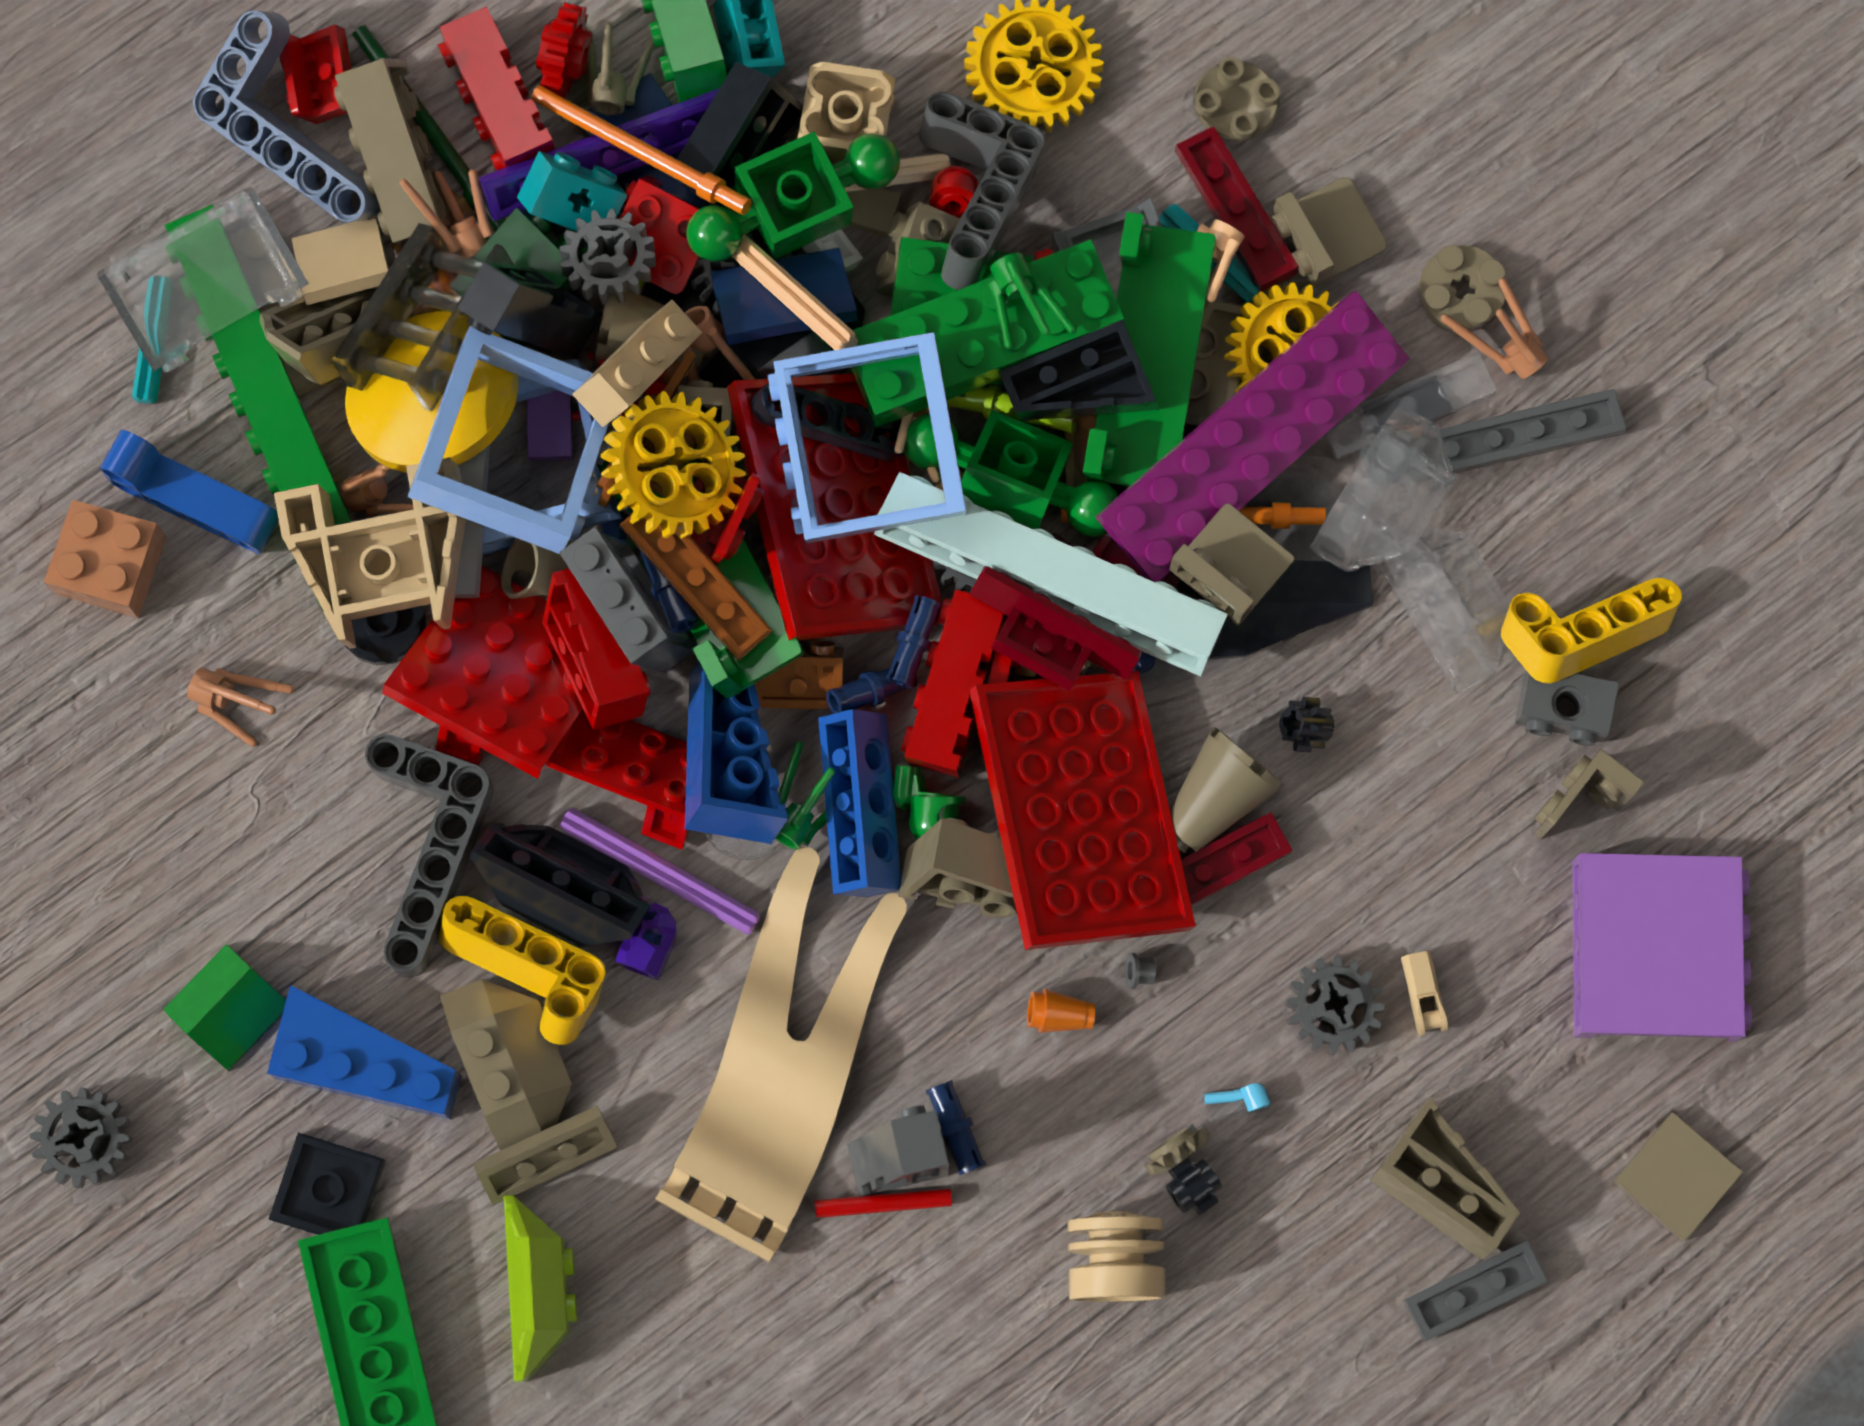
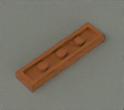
(701, 587)

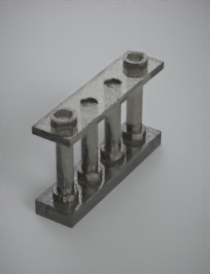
(392, 305)

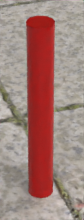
(883, 1203)

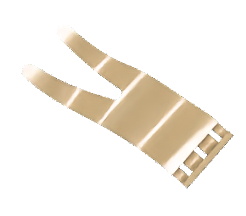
(777, 1093)

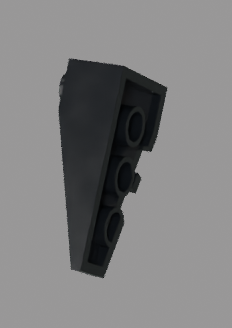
(1301, 599)

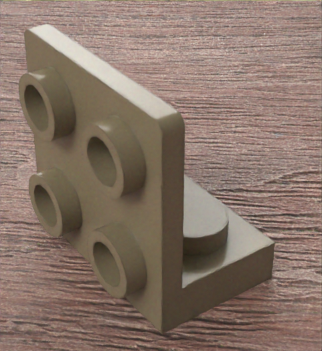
(1231, 563)
(1605, 778)

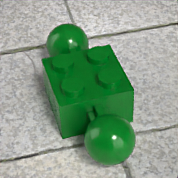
(793, 196)
(1015, 472)

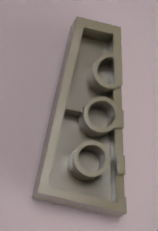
(959, 868)

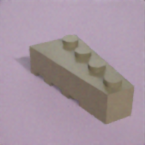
(390, 144)

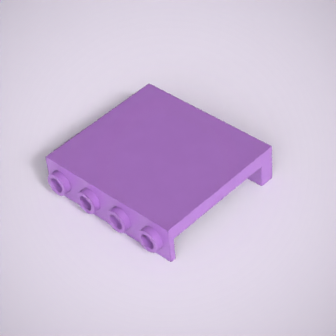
(1660, 946)

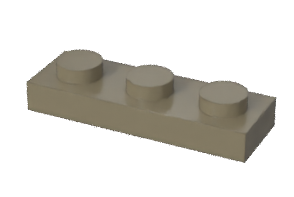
(545, 1155)

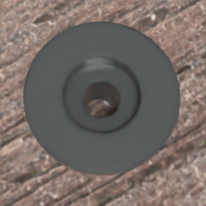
(1139, 970)

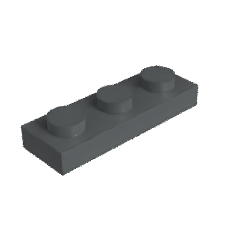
(1475, 1291)

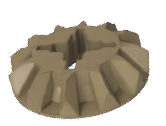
(1177, 1149)

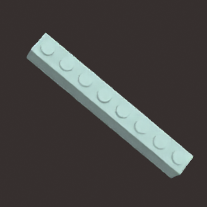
(1107, 594)

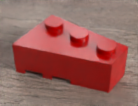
(593, 660)

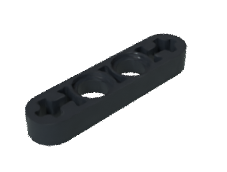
(832, 427)

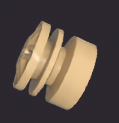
(1116, 1258)

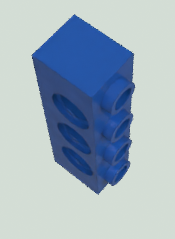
(860, 804)

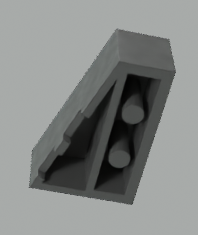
(899, 1152)

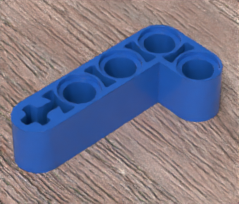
(190, 495)

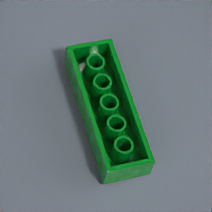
(971, 337)

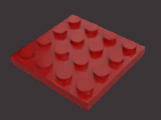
(492, 678)

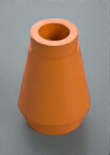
(1058, 1012)

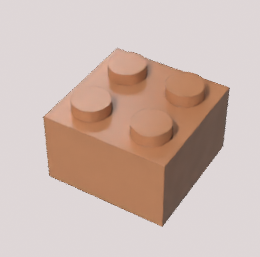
(105, 558)

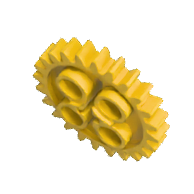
(1044, 30)
(1271, 313)
(665, 426)

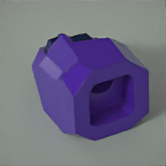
(650, 944)

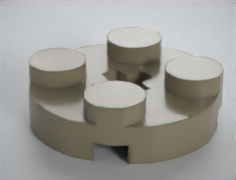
(1459, 264)

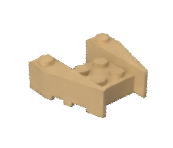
(375, 561)

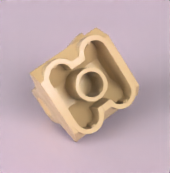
(845, 104)

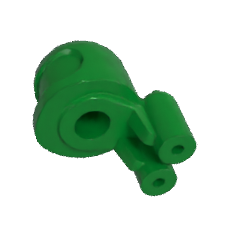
(925, 806)

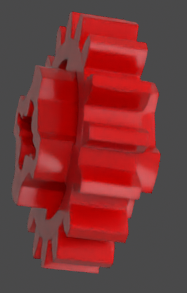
(564, 49)

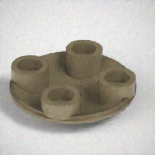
(1236, 99)

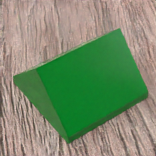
(226, 1007)

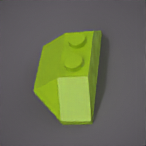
(537, 1288)

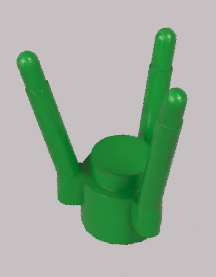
(1017, 281)
(798, 828)

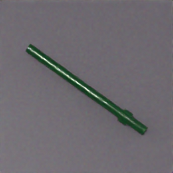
(429, 126)

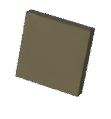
(1677, 1176)

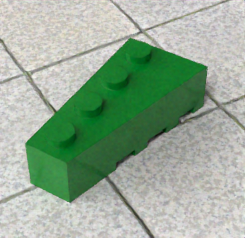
(689, 46)

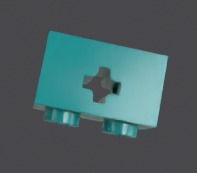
(749, 35)
(565, 191)

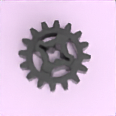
(606, 263)
(1315, 1012)
(62, 1144)

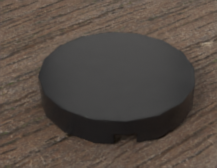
(387, 635)

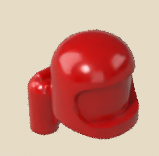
(953, 190)

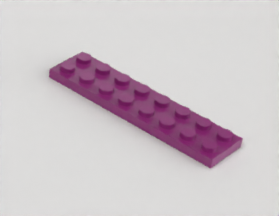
(1254, 435)

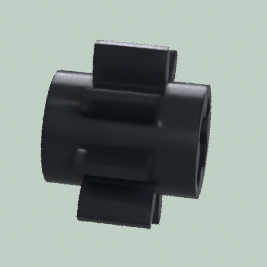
(1306, 724)
(1193, 1186)

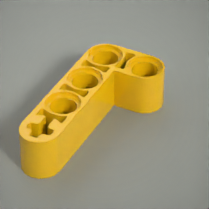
(1564, 646)
(473, 933)

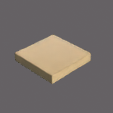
(341, 260)

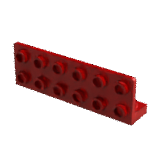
(619, 759)

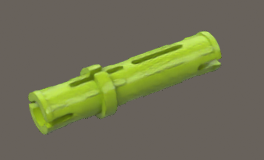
(993, 398)

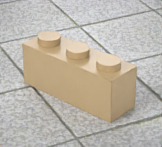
(637, 363)

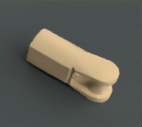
(1423, 985)

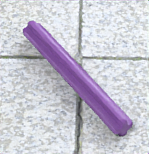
(660, 871)

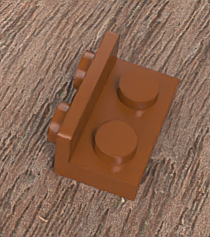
(804, 680)

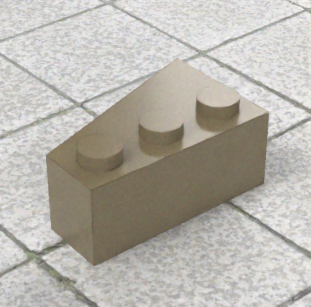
(1445, 1184)

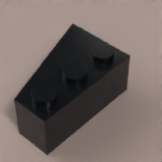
(741, 123)
(528, 308)
(1081, 378)

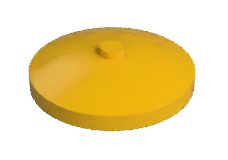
(396, 426)

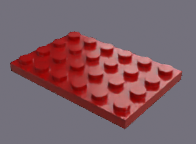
(839, 582)
(1081, 810)

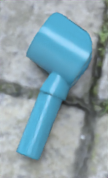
(1254, 1096)

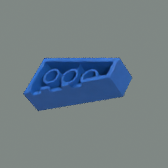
(728, 766)
(347, 1057)

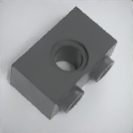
(1593, 702)

